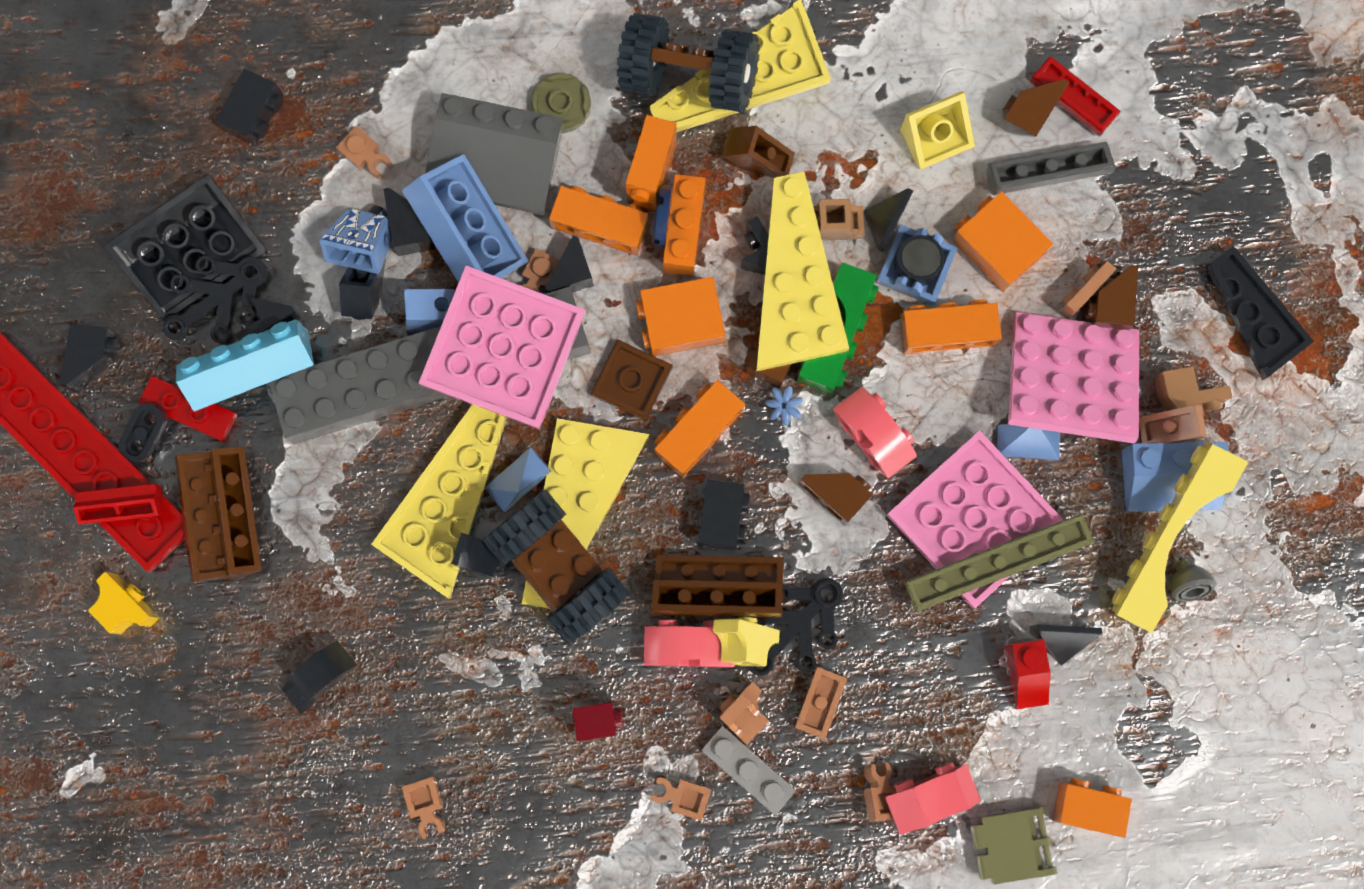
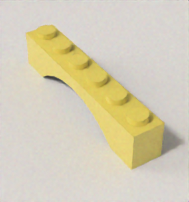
(1211, 476)

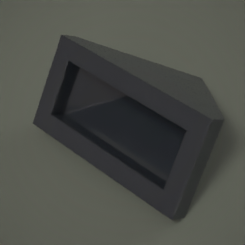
(885, 216)
(1065, 641)

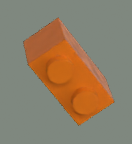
(1092, 809)

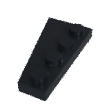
(1259, 316)

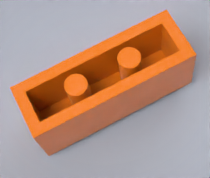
(599, 219)
(684, 225)
(950, 327)
(698, 427)

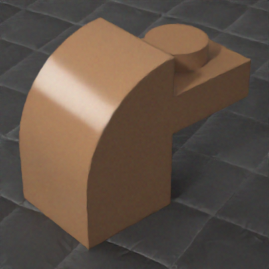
(1180, 389)

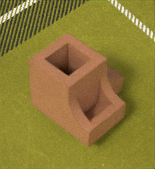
(742, 713)

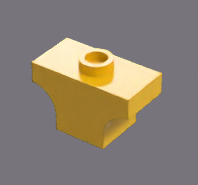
(120, 605)

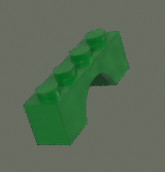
(853, 290)

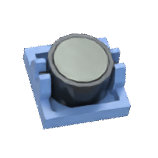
(917, 264)

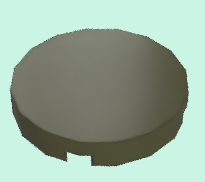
(563, 97)

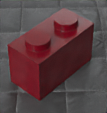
(597, 721)

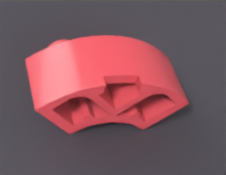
(875, 431)
(682, 645)
(932, 798)

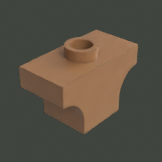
(839, 219)

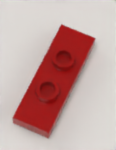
(1078, 97)
(210, 420)

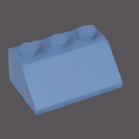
(1153, 471)

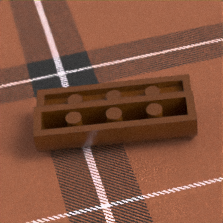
(218, 514)
(718, 586)

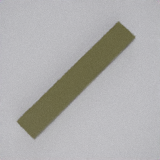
(998, 562)

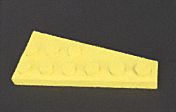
(786, 66)
(798, 296)
(586, 476)
(444, 502)

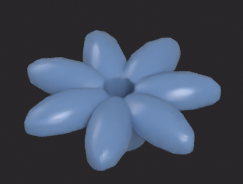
(780, 407)

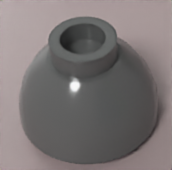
(1191, 582)

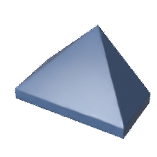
(1027, 442)
(517, 479)

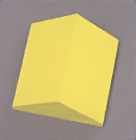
(938, 130)

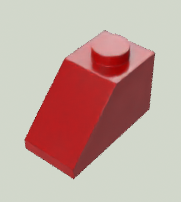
(1029, 673)

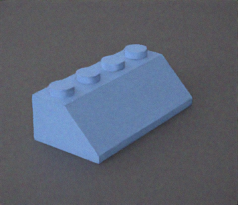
(464, 220)

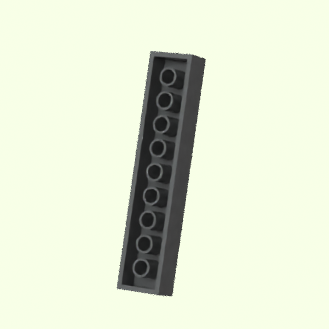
(367, 384)

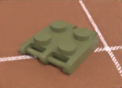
(1012, 846)

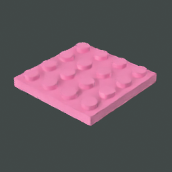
(502, 347)
(1074, 378)
(970, 508)

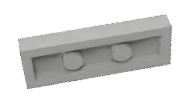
(748, 770)

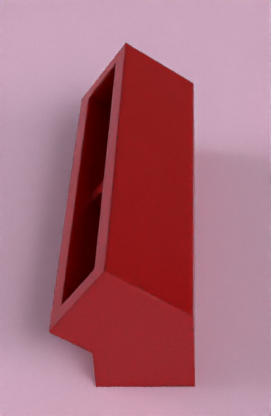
(118, 504)

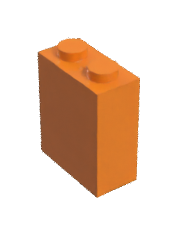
(651, 162)
(1001, 240)
(681, 316)

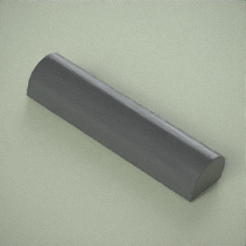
(1050, 168)

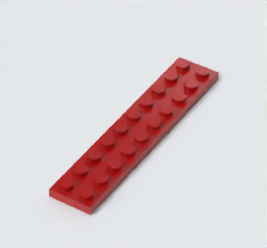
(79, 454)

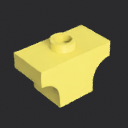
(745, 641)

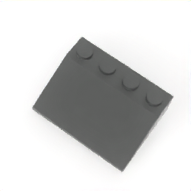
(505, 145)

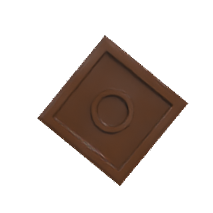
(631, 380)

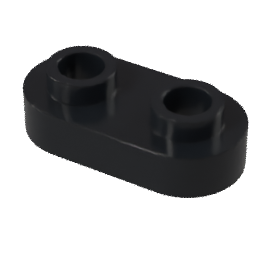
(144, 430)

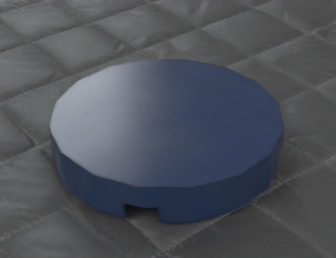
(662, 215)

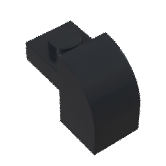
(318, 675)

